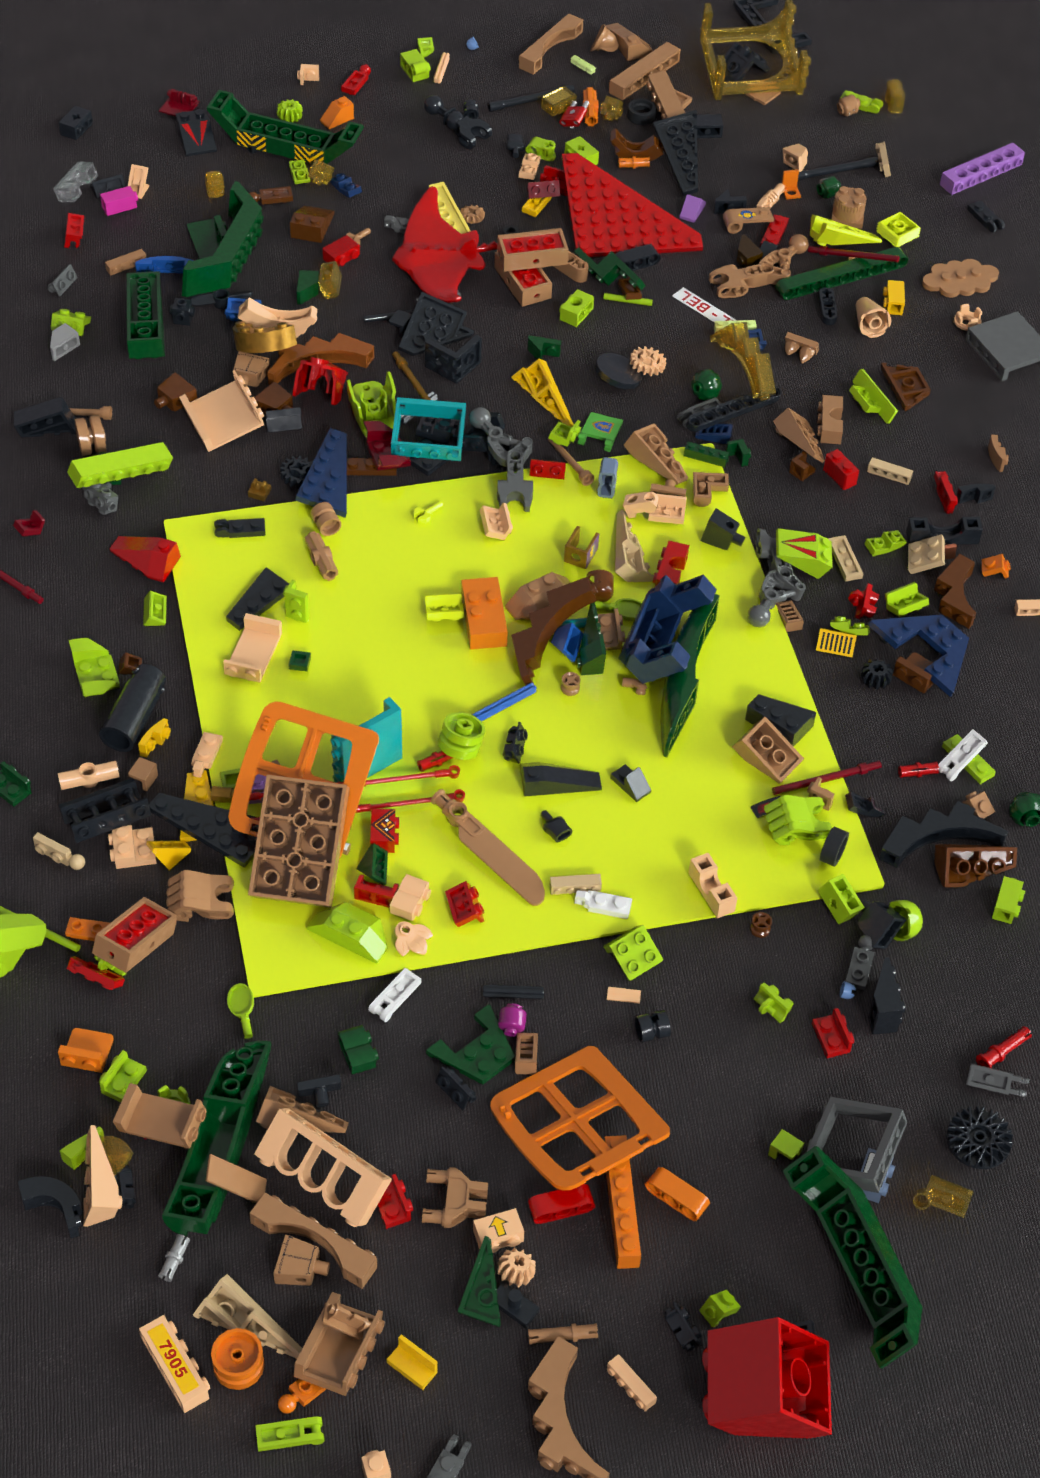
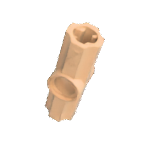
(88, 775)

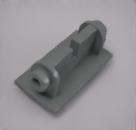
(63, 281)

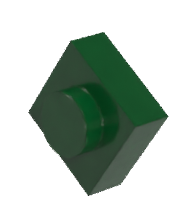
(299, 660)

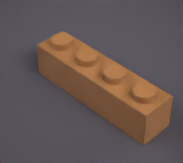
(124, 262)

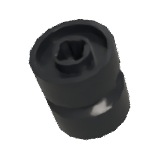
(650, 1026)

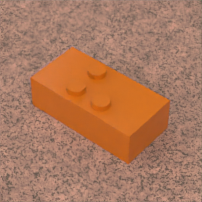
(484, 613)

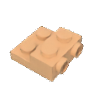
(131, 847)

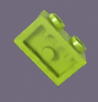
(120, 1074)

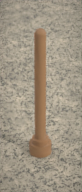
(105, 412)
(585, 476)

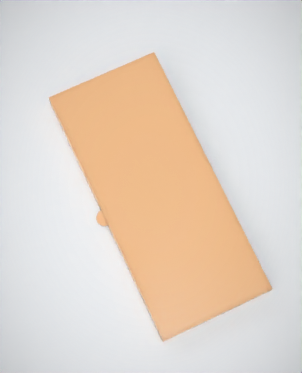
(624, 995)

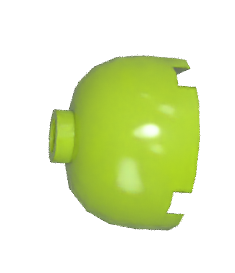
(913, 919)

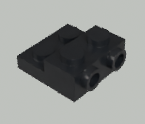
(437, 429)

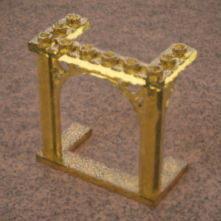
(776, 29)

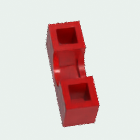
(674, 558)

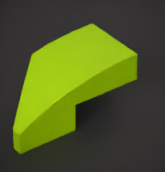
(425, 46)

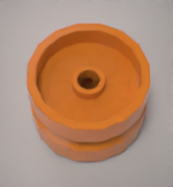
(237, 1358)

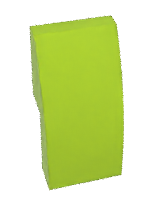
(299, 171)
(886, 543)
(844, 625)

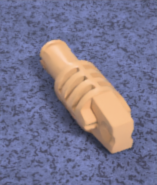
(771, 196)

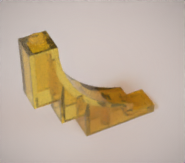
(747, 350)

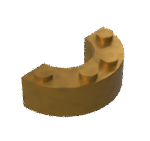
(263, 339)

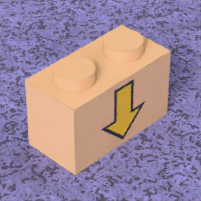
(502, 1229)

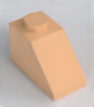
(795, 156)

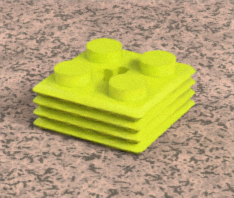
(898, 229)

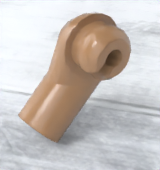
(635, 683)

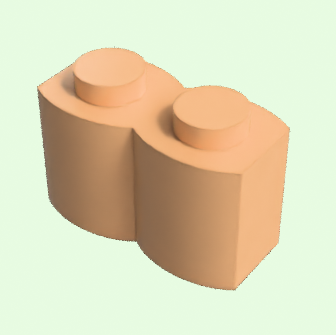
(410, 897)

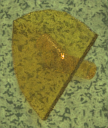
(117, 1152)

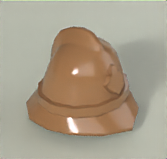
(605, 40)

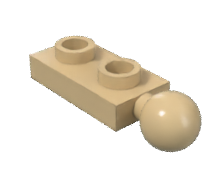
(57, 852)

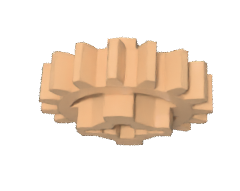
(648, 362)

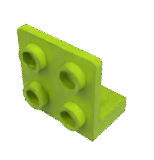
(634, 952)

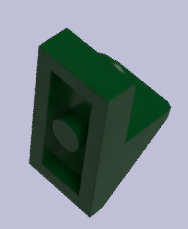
(543, 346)

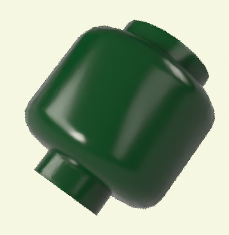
(828, 187)

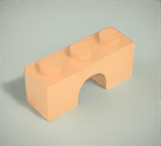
(719, 897)

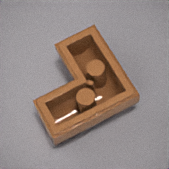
(705, 483)

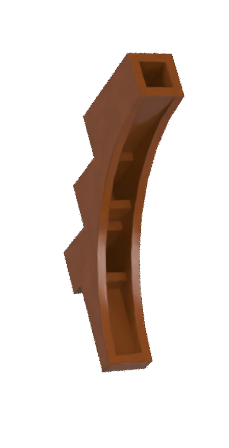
(340, 350)

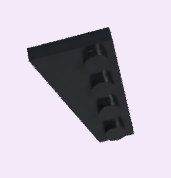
(258, 598)

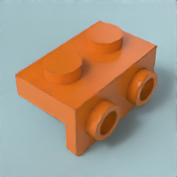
(84, 928)

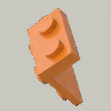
(86, 1050)

